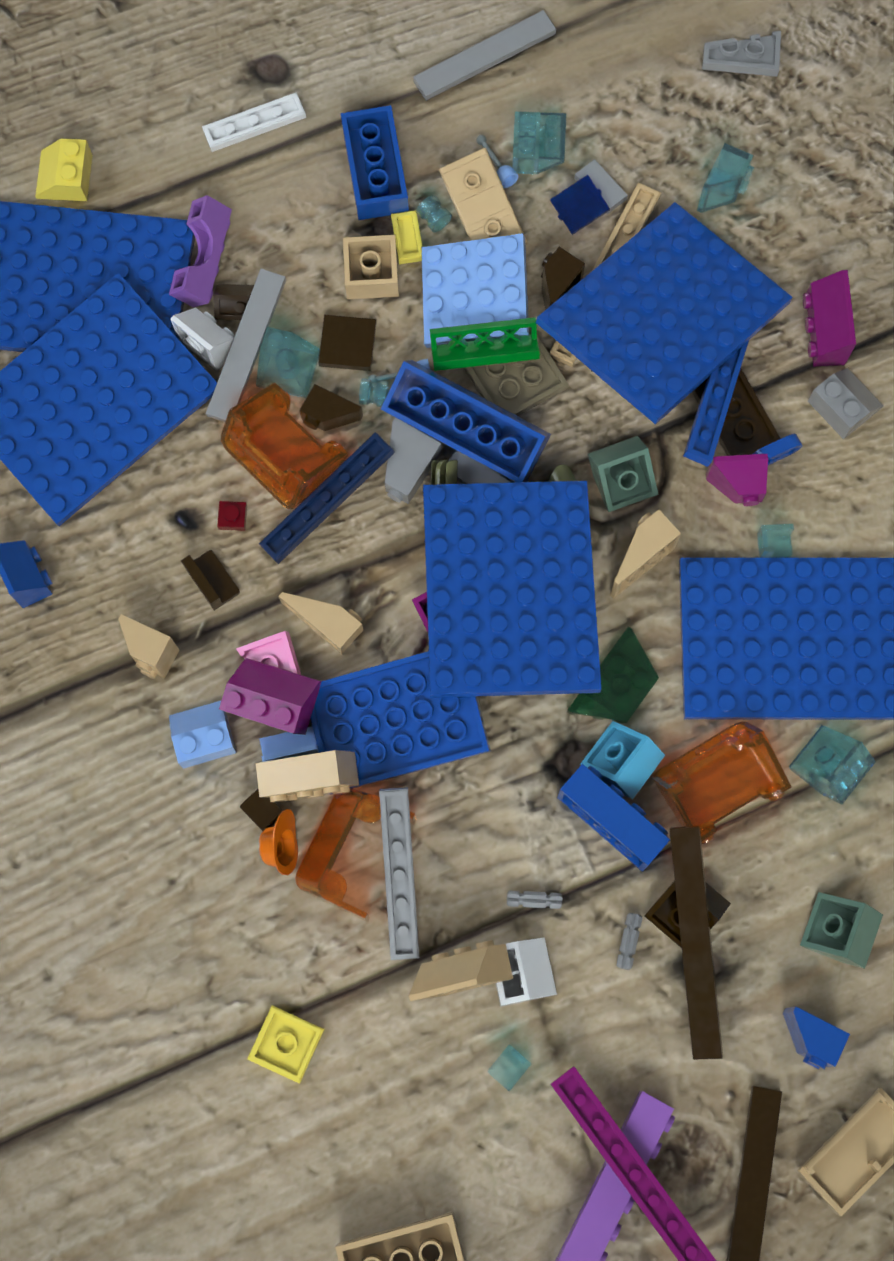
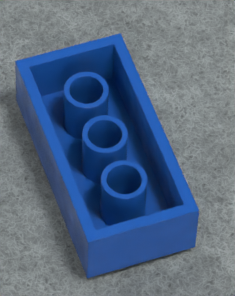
(374, 162)
(613, 817)

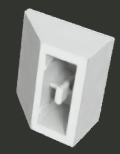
(530, 973)

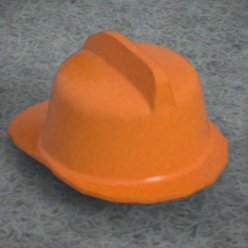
(279, 844)

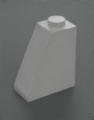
(410, 461)

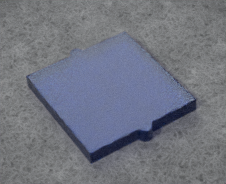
(580, 204)

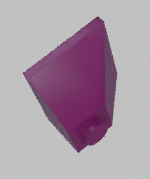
(740, 477)

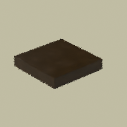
(347, 342)

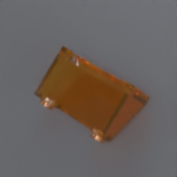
(278, 448)
(721, 777)

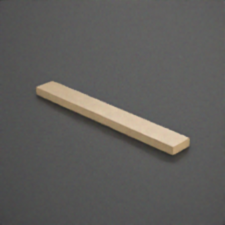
(629, 224)

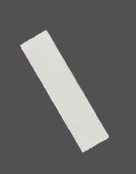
(254, 122)

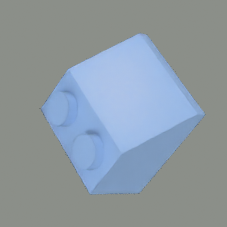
(201, 735)

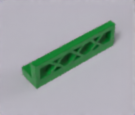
(484, 349)

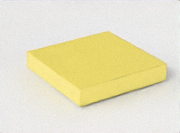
(286, 1044)

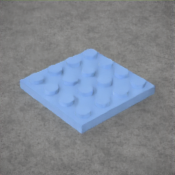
(474, 284)

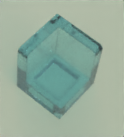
(775, 541)
(509, 1067)

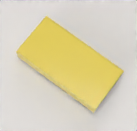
(407, 237)

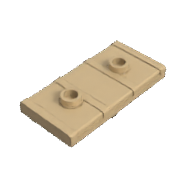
(480, 197)
(854, 1154)

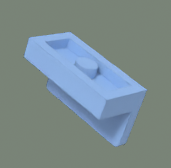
(288, 745)

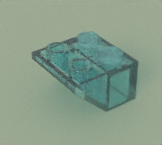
(538, 141)

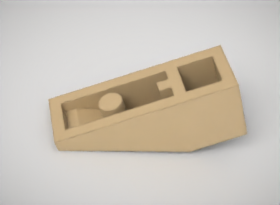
(327, 620)

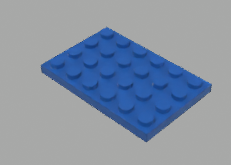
(394, 722)

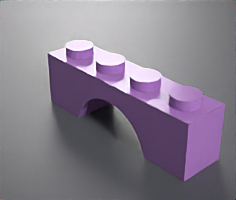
(209, 224)

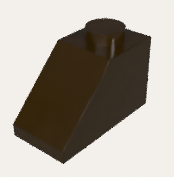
(328, 410)

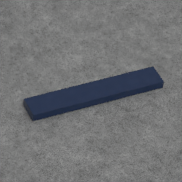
(326, 498)

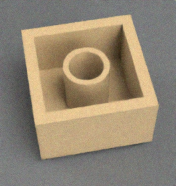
(370, 267)

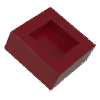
(232, 515)

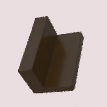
(231, 301)
(211, 579)

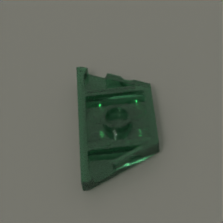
(625, 683)

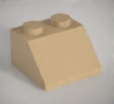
(148, 647)

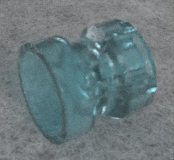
(434, 214)
(379, 392)

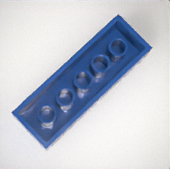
(465, 421)

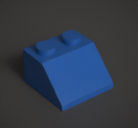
(23, 574)
(814, 1038)

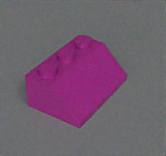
(830, 320)
(271, 696)

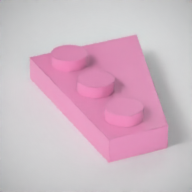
(273, 651)

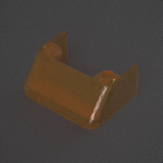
(315, 870)

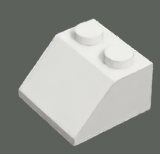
(203, 336)

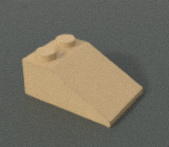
(651, 543)

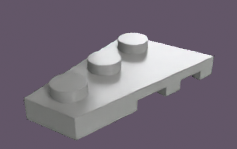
(747, 56)

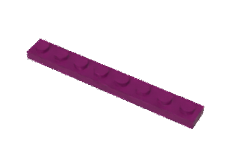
(630, 1168)

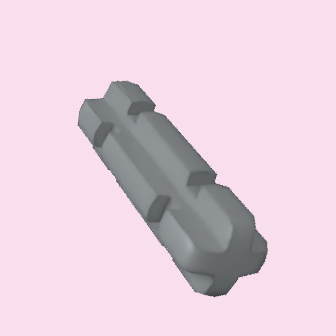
(534, 899)
(629, 941)

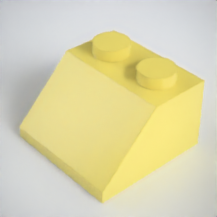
(64, 171)

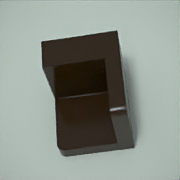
(261, 810)

